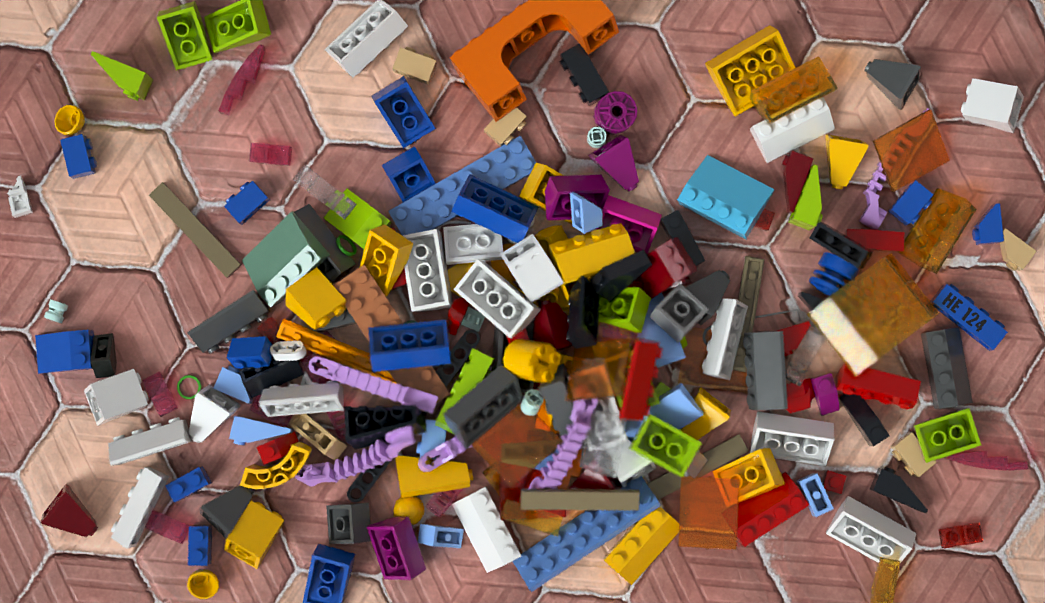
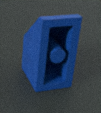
(989, 227)

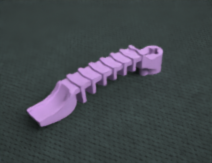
(873, 214)
(372, 384)
(572, 442)
(377, 454)
(443, 454)

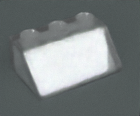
(603, 443)

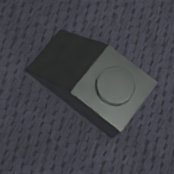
(103, 356)

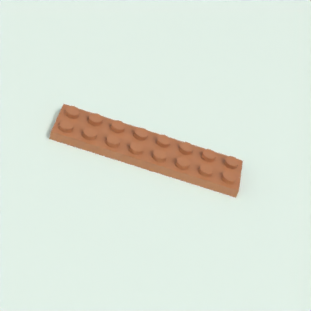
(372, 309)

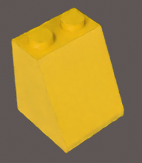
(315, 299)
(254, 534)

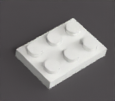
(471, 243)

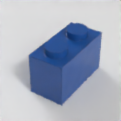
(78, 156)
(246, 202)
(910, 203)
(250, 352)
(188, 484)
(200, 545)

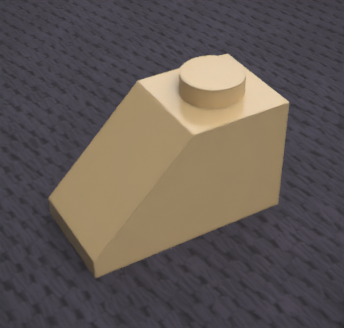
(1015, 251)

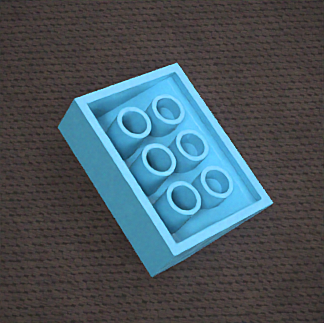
(725, 196)

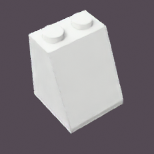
(993, 104)
(116, 396)

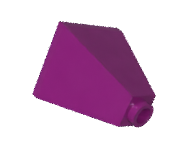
(618, 162)

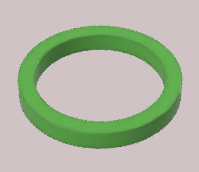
(342, 249)
(179, 382)

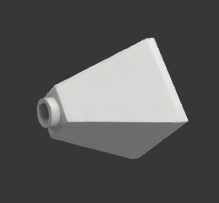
(210, 412)
(632, 465)

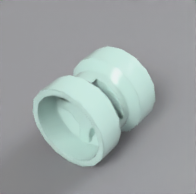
(596, 137)
(56, 311)
(531, 403)

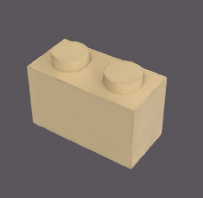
(414, 65)
(504, 128)
(910, 452)

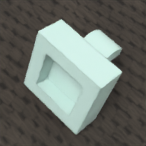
(473, 319)

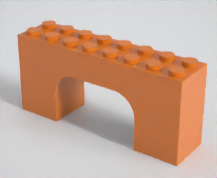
(487, 59)

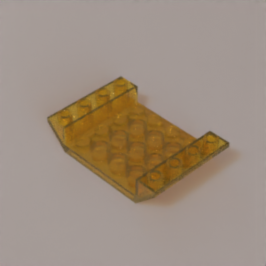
(873, 313)

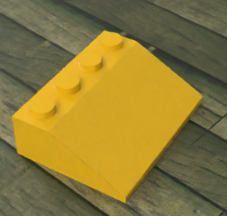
(749, 67)

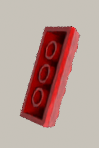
(639, 379)
(879, 386)
(768, 510)

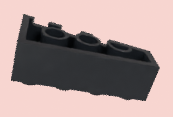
(369, 424)

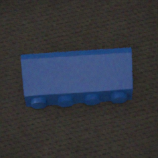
(494, 209)
(409, 345)

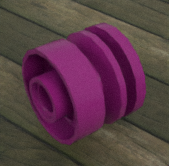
(623, 105)

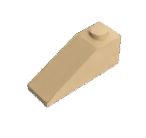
(318, 435)

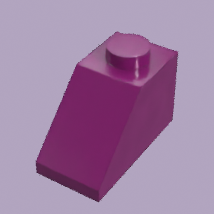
(825, 394)

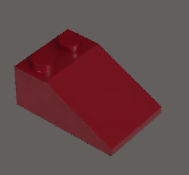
(668, 267)

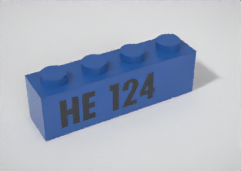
(968, 317)

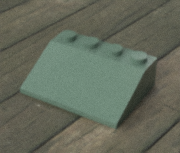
(283, 258)

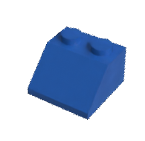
(408, 174)

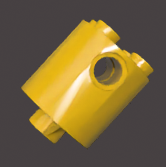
(531, 360)

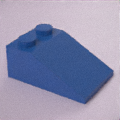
(403, 112)
(64, 351)
(328, 575)

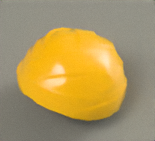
(69, 120)
(409, 507)
(203, 584)

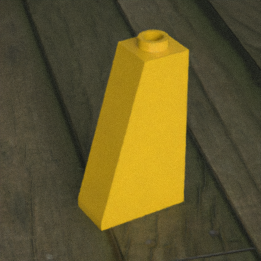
(443, 478)

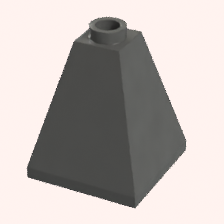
(894, 79)
(710, 291)
(227, 509)

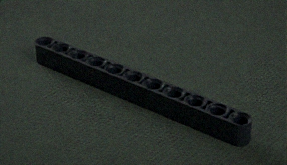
(446, 379)

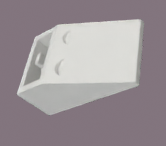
(531, 268)

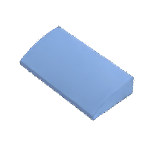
(651, 330)
(675, 409)

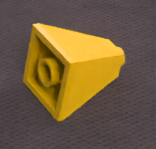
(843, 158)
(714, 415)

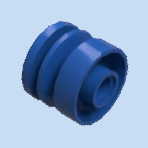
(834, 274)

